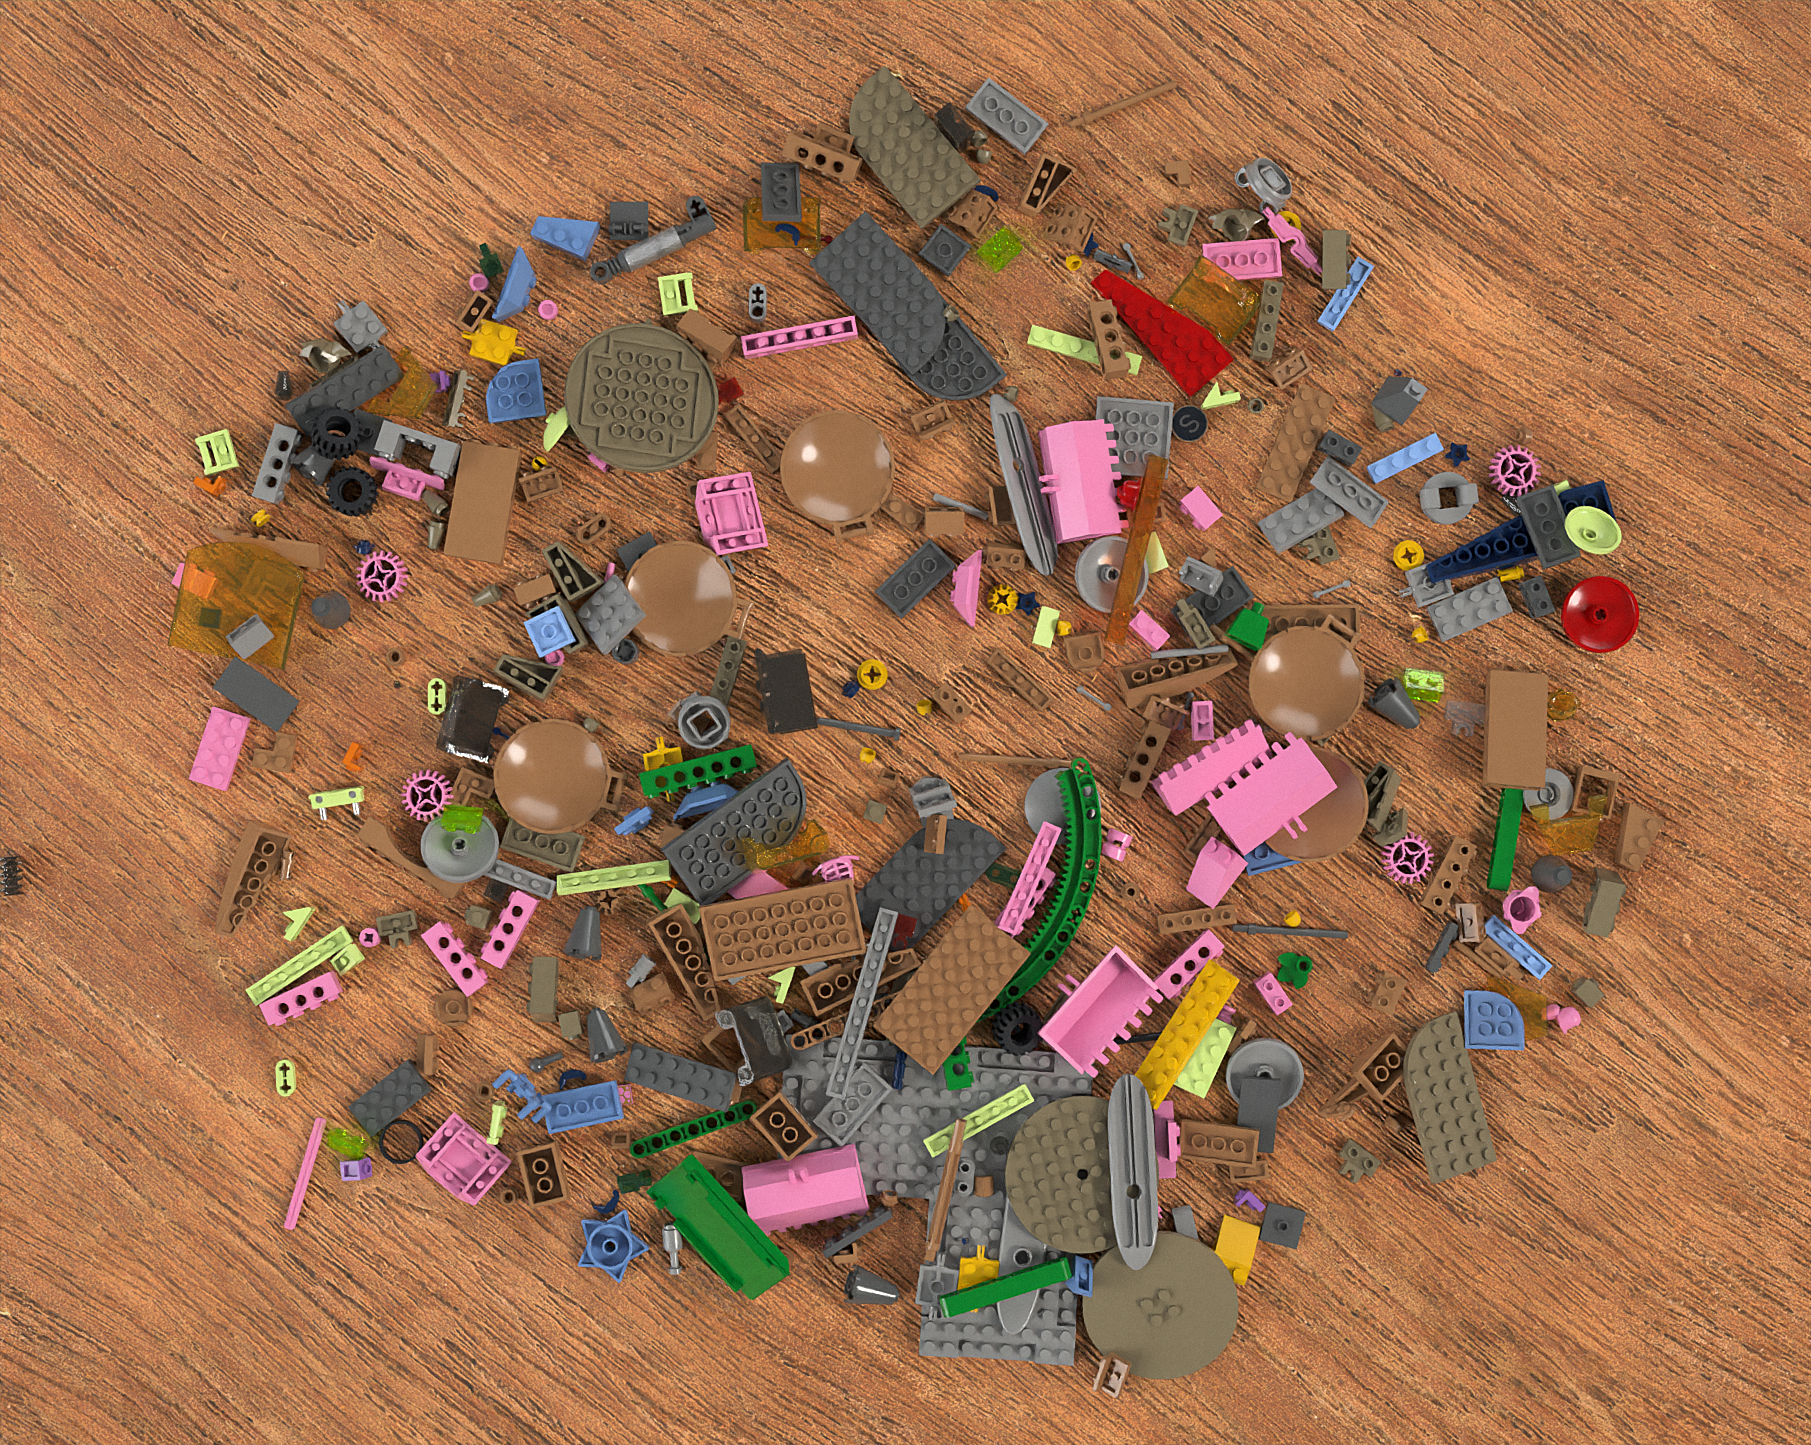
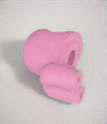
(1566, 1017)

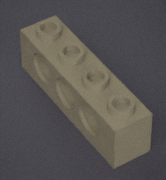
(1266, 321)
(728, 669)

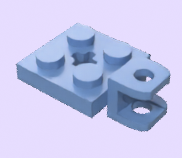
(635, 821)

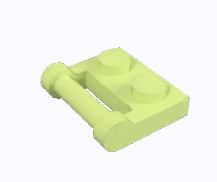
(671, 294)
(222, 450)
(496, 1129)

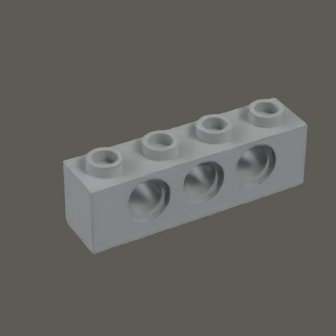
(273, 454)

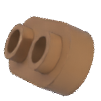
(592, 526)

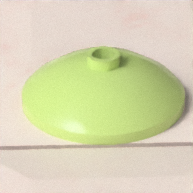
(556, 426)
(1593, 530)

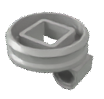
(1267, 181)
(1465, 494)
(694, 706)

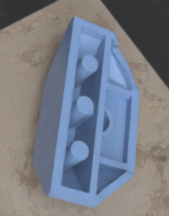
(516, 287)
(704, 800)

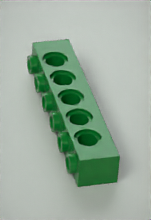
(648, 778)
(954, 1081)

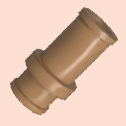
(287, 864)

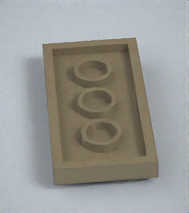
(553, 849)

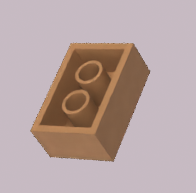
(784, 1125)
(544, 1174)

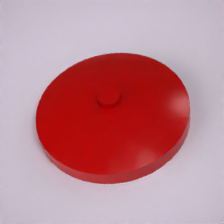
(1600, 614)

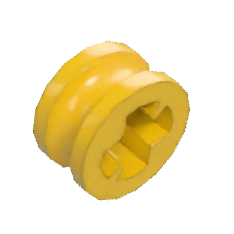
(260, 518)

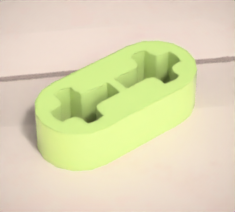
(442, 696)
(290, 1076)

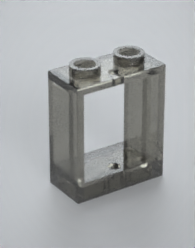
(957, 133)

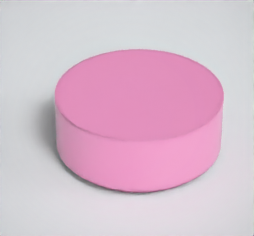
(479, 282)
(548, 310)
(555, 658)

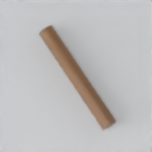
(1475, 957)

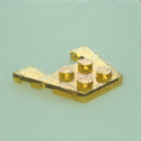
(412, 393)
(1571, 833)
(1529, 1003)

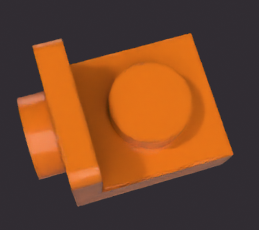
(207, 484)
(353, 753)

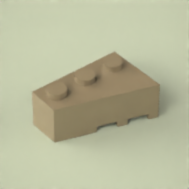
(1336, 259)
(571, 572)
(577, 630)
(529, 676)
(1381, 790)
(1603, 903)
(543, 989)

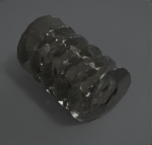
(10, 876)

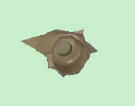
(1236, 223)
(324, 354)

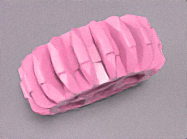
(1518, 476)
(383, 583)
(416, 808)
(1410, 865)

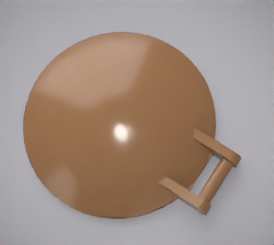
(838, 470)
(685, 598)
(1308, 680)
(554, 777)
(1331, 822)

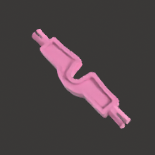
(1286, 232)

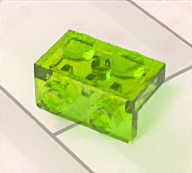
(1000, 249)
(1424, 684)
(462, 818)
(347, 1144)

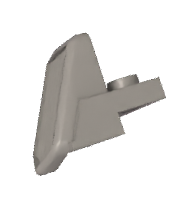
(932, 797)

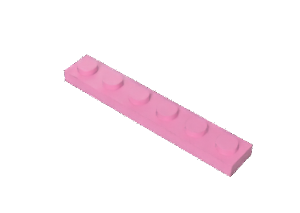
(1029, 878)

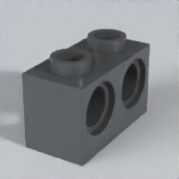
(1339, 448)
(1536, 597)

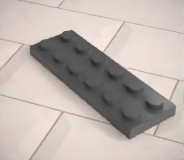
(347, 387)
(680, 1077)

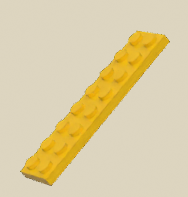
(1185, 1031)

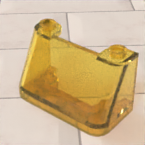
(762, 234)
(1215, 298)
(812, 844)

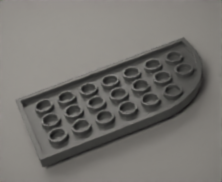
(884, 291)
(959, 367)
(712, 851)
(926, 882)

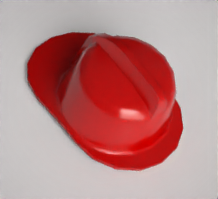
(1129, 493)

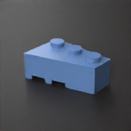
(566, 235)

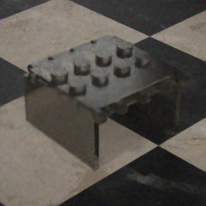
(785, 691)

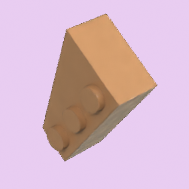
(1044, 183)
(706, 337)
(1635, 837)

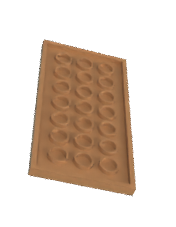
(783, 929)
(951, 989)

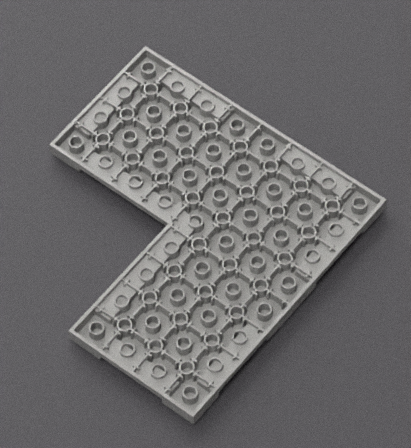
(897, 1159)

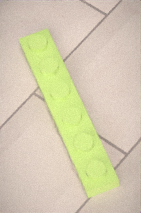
(1073, 347)
(613, 877)
(299, 965)
(981, 1118)

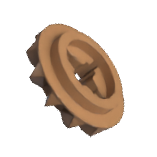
(616, 904)

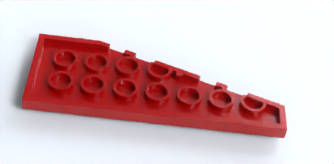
(1177, 342)

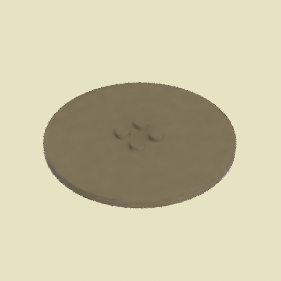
(641, 398)
(1167, 1314)

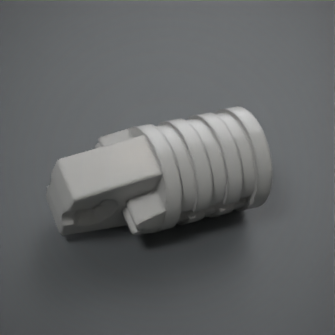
(640, 970)

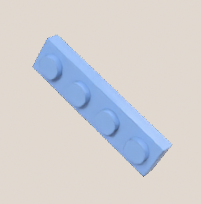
(1343, 297)
(1404, 458)
(1517, 947)

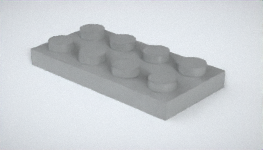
(1006, 116)
(1349, 492)
(1300, 520)
(1469, 609)
(844, 1117)

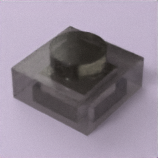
(496, 890)

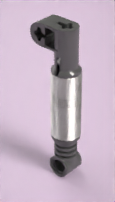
(658, 245)

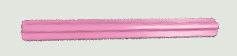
(305, 1173)

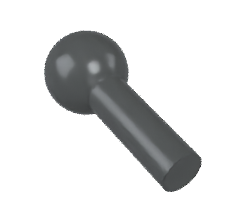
(537, 1064)

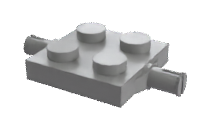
(360, 326)
(1422, 589)
(934, 1282)

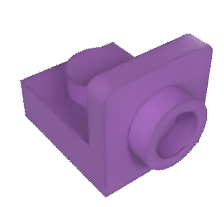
(442, 380)
(356, 1169)
(1252, 1201)

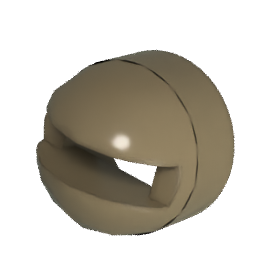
(979, 138)
(983, 156)
(951, 313)
(1012, 393)
(1257, 408)
(590, 724)

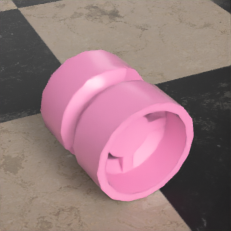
(1114, 851)

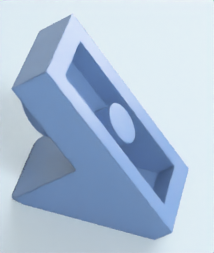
(1082, 1276)

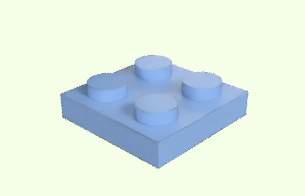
(549, 631)

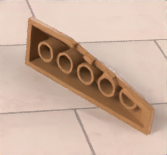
(297, 552)
(1170, 676)
(250, 871)
(686, 954)
(837, 984)

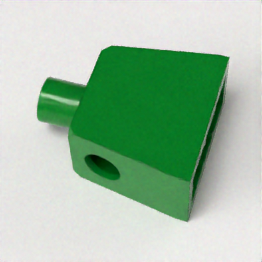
(1249, 627)

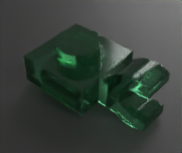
(490, 263)
(631, 1182)

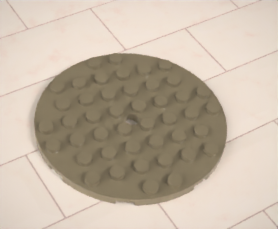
(1044, 1179)

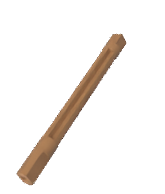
(945, 1190)

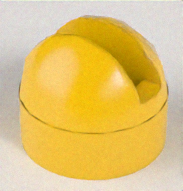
(1073, 262)
(535, 466)
(1063, 627)
(1420, 634)
(924, 706)
(867, 755)
(1292, 918)

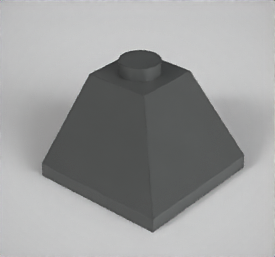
(1398, 397)

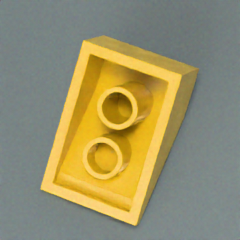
(1236, 1246)

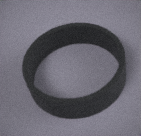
(381, 1143)

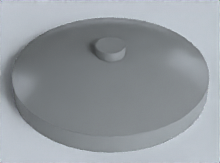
(1099, 572)
(1044, 803)
(457, 854)
(1268, 1060)

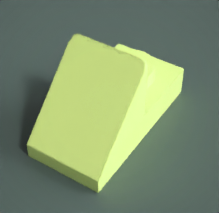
(1215, 400)
(300, 918)
(347, 959)
(784, 977)

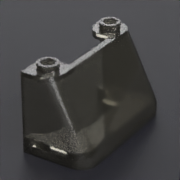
(471, 718)
(759, 1039)

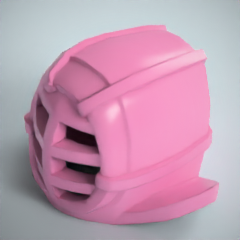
(837, 868)
(1522, 908)

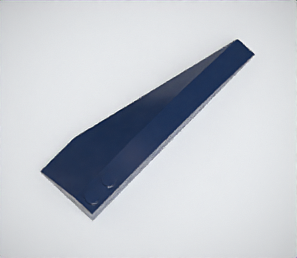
(1511, 542)

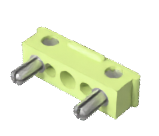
(337, 797)

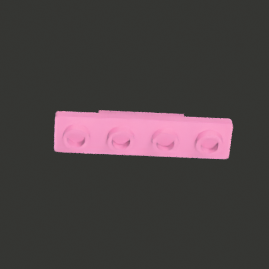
(405, 481)
(1166, 1139)

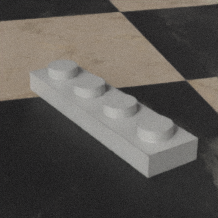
(522, 879)

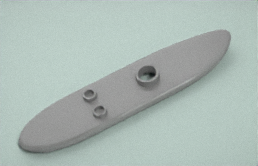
(1024, 487)
(1133, 1163)
(1016, 1311)

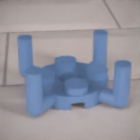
(524, 1088)

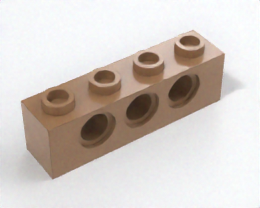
(832, 154)
(1110, 367)
(1160, 735)
(1196, 918)

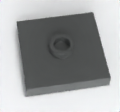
(944, 250)
(371, 428)
(635, 549)
(1282, 1225)

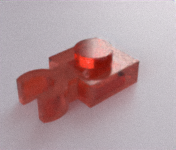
(729, 391)
(904, 927)

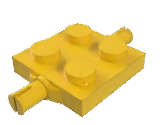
(493, 342)
(663, 757)
(976, 1270)

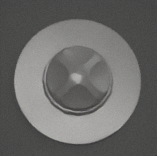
(1557, 794)

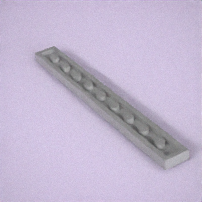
(862, 1004)

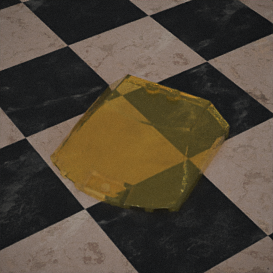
(226, 587)

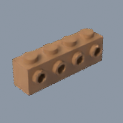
(1447, 875)

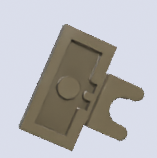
(1179, 224)
(1321, 546)
(1393, 829)
(397, 927)
(1357, 1161)

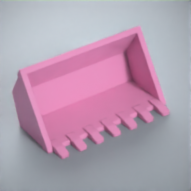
(1081, 480)
(1214, 764)
(1271, 795)
(1099, 1011)
(805, 1189)

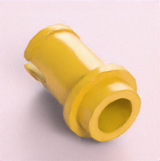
(1511, 574)

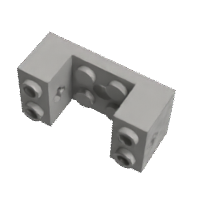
(394, 438)

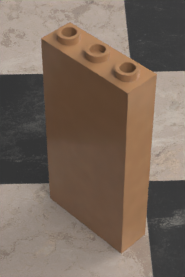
(483, 502)
(1515, 729)

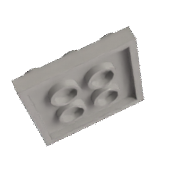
(610, 614)

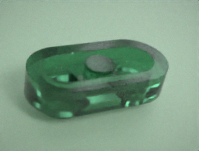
(1004, 875)

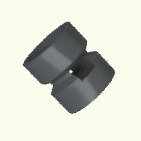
(626, 652)

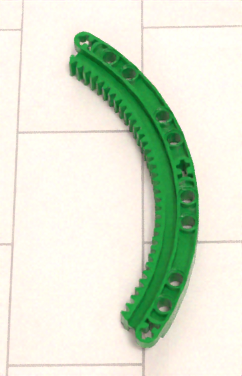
(1083, 844)

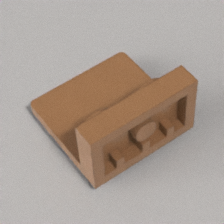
(971, 212)
(1071, 226)

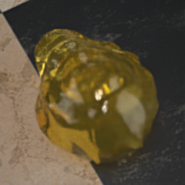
(1562, 705)

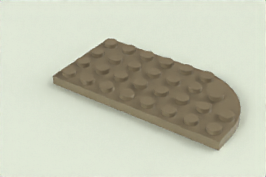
(907, 149)
(1446, 1100)

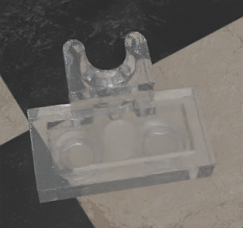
(1464, 715)

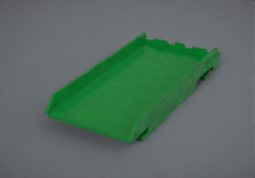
(719, 1229)

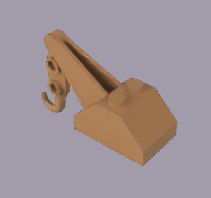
(1377, 1069)

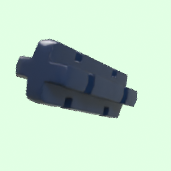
(899, 1070)

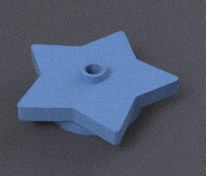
(600, 1254)

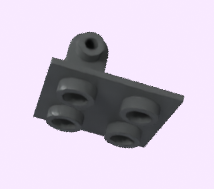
(628, 220)

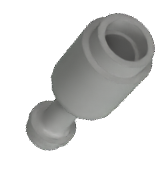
(672, 1242)

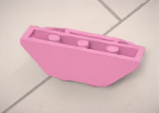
(967, 587)

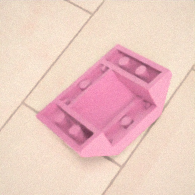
(730, 514)
(462, 1160)

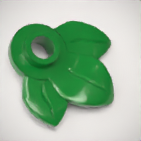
(1291, 970)

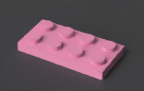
(1247, 258)
(219, 748)

